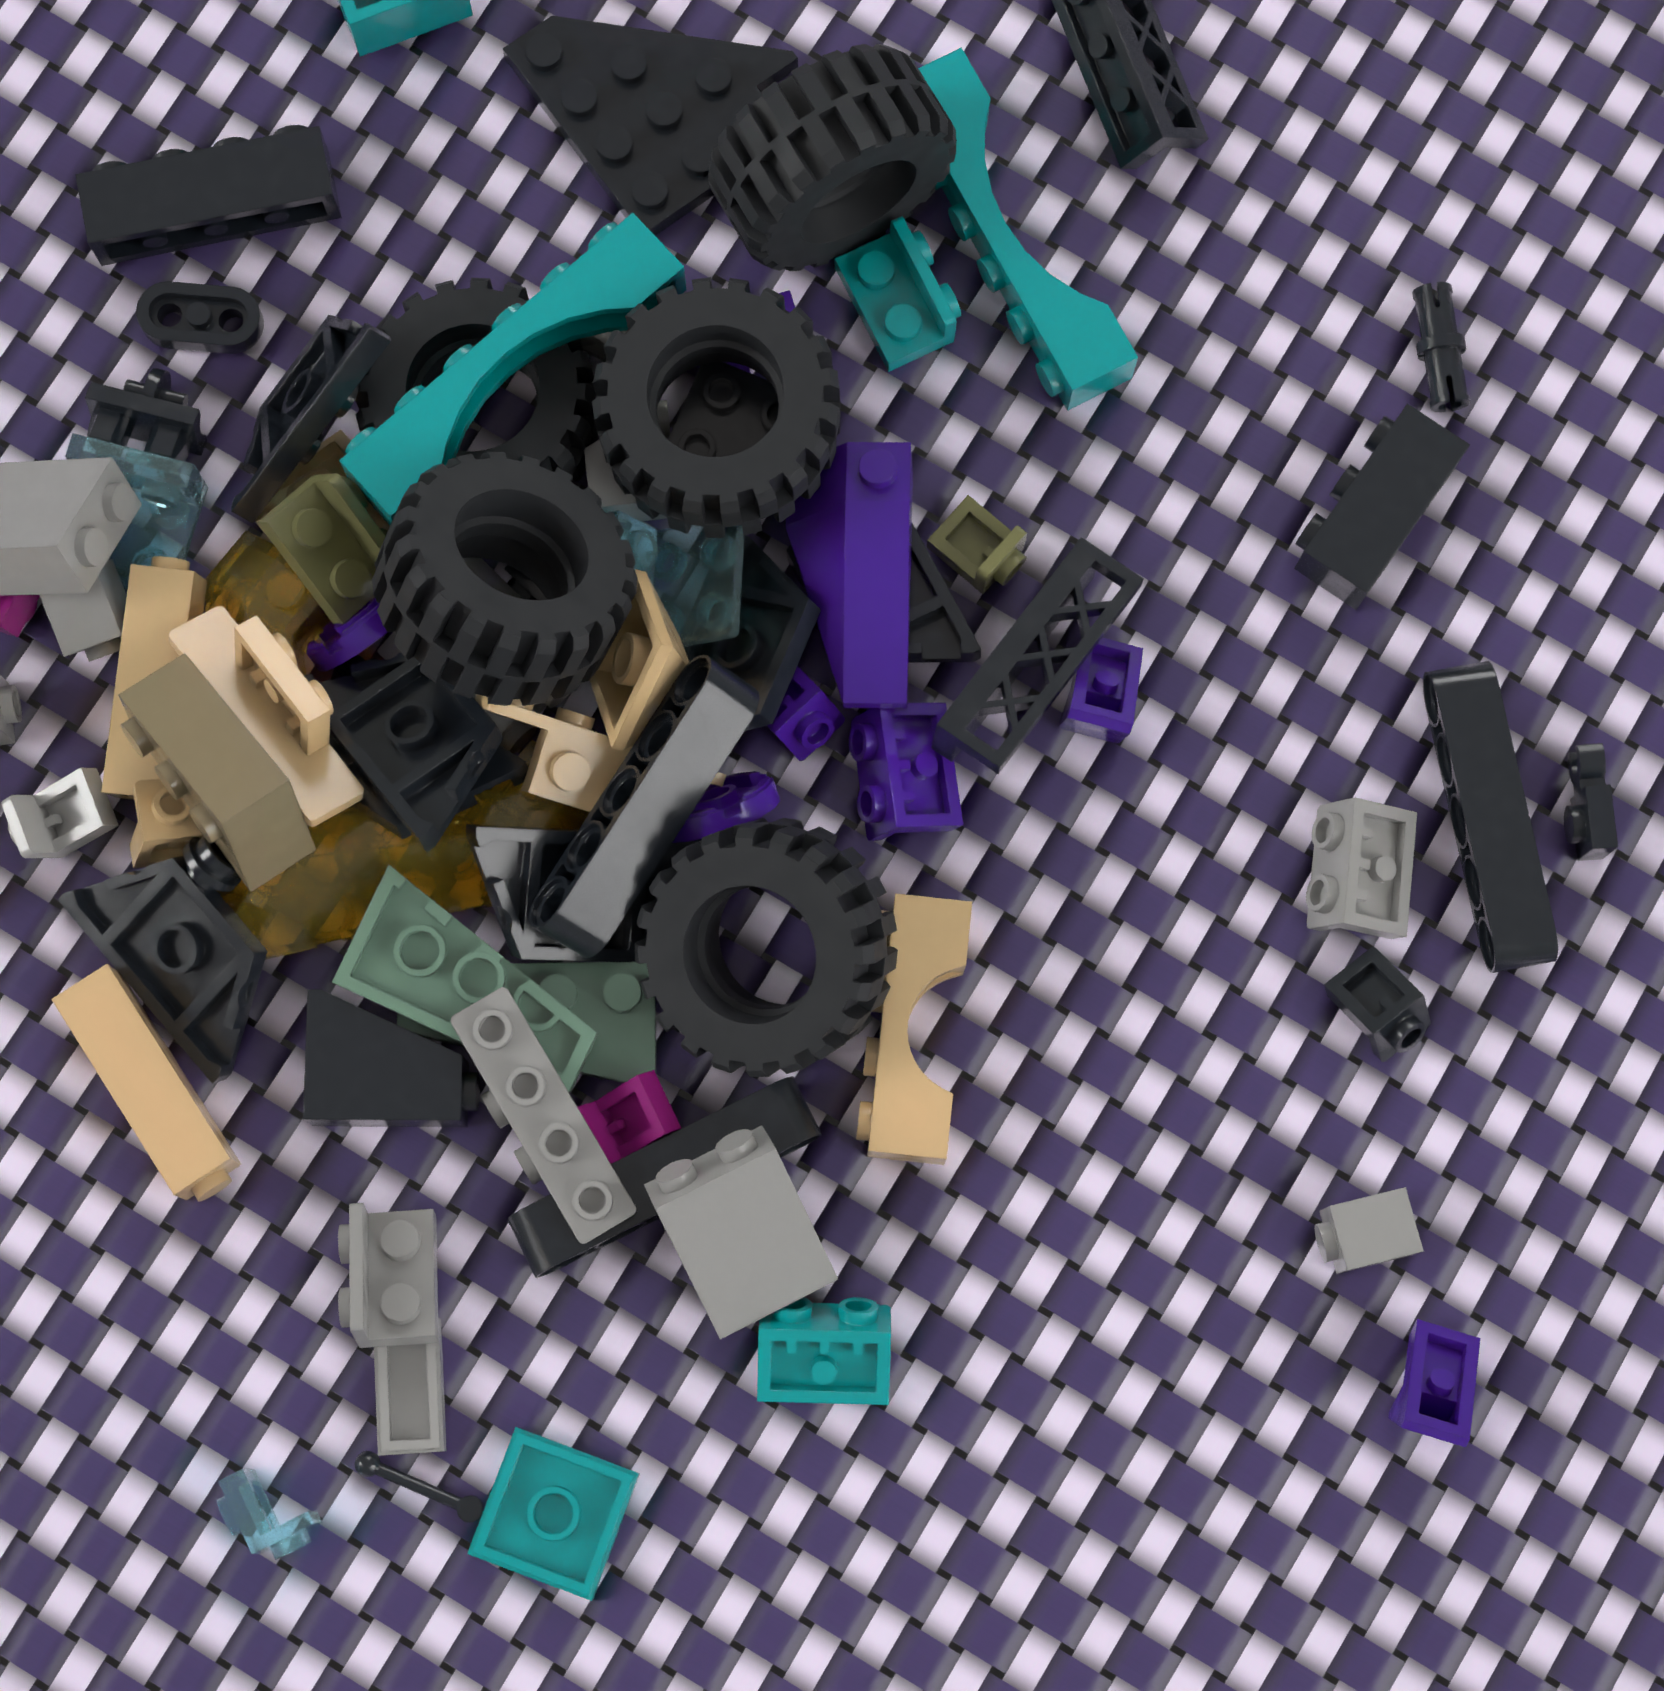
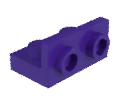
(900, 775)

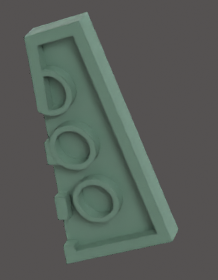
(432, 967)

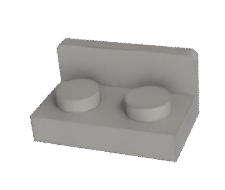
(1361, 868)
(390, 1277)

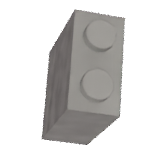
(60, 523)
(740, 1230)

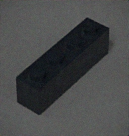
(208, 194)

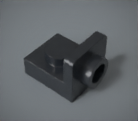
(1380, 1003)

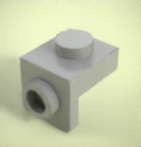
(60, 816)

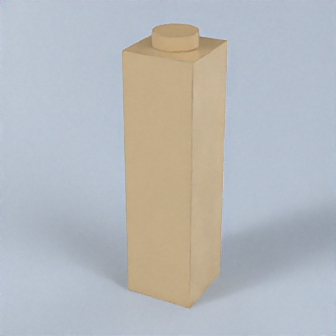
(156, 603)
(148, 1084)

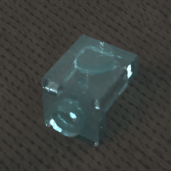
(250, 1512)

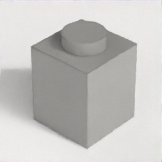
(89, 619)
(1368, 1231)

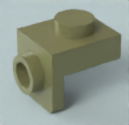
(979, 546)

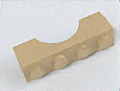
(909, 1110)

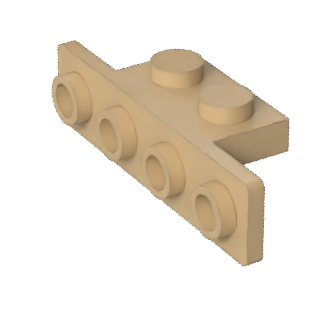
(276, 703)
(569, 758)

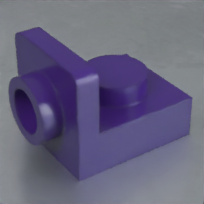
(805, 717)

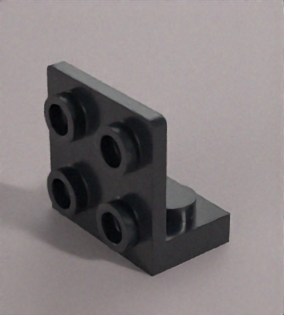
(725, 411)

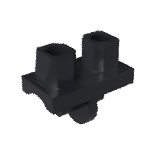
(147, 414)

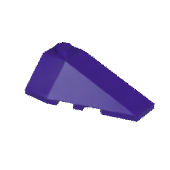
(857, 568)

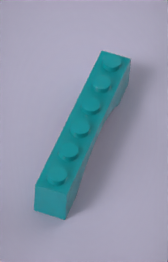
(574, 302)
(1070, 333)

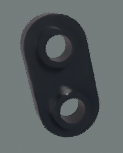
(203, 316)

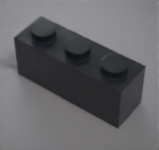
(1378, 504)

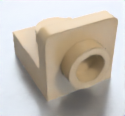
(162, 824)

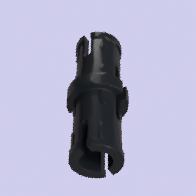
(1441, 347)

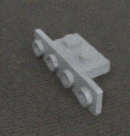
(543, 1116)

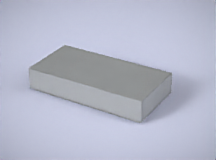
(410, 1398)

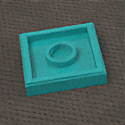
(553, 1513)

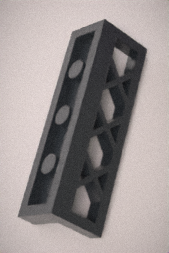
(1122, 83)
(1020, 648)

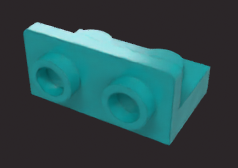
(899, 295)
(825, 1353)

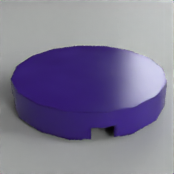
(346, 639)
(738, 801)

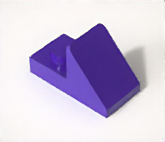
(1104, 692)
(1438, 1383)

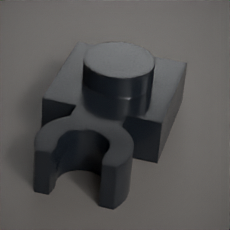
(1590, 817)

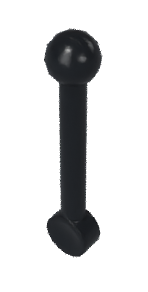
(468, 1508)

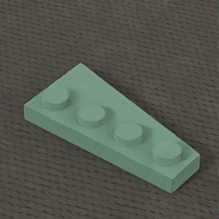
(604, 998)

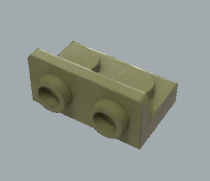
(328, 542)

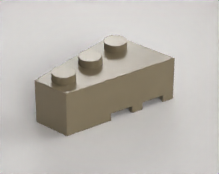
(218, 770)

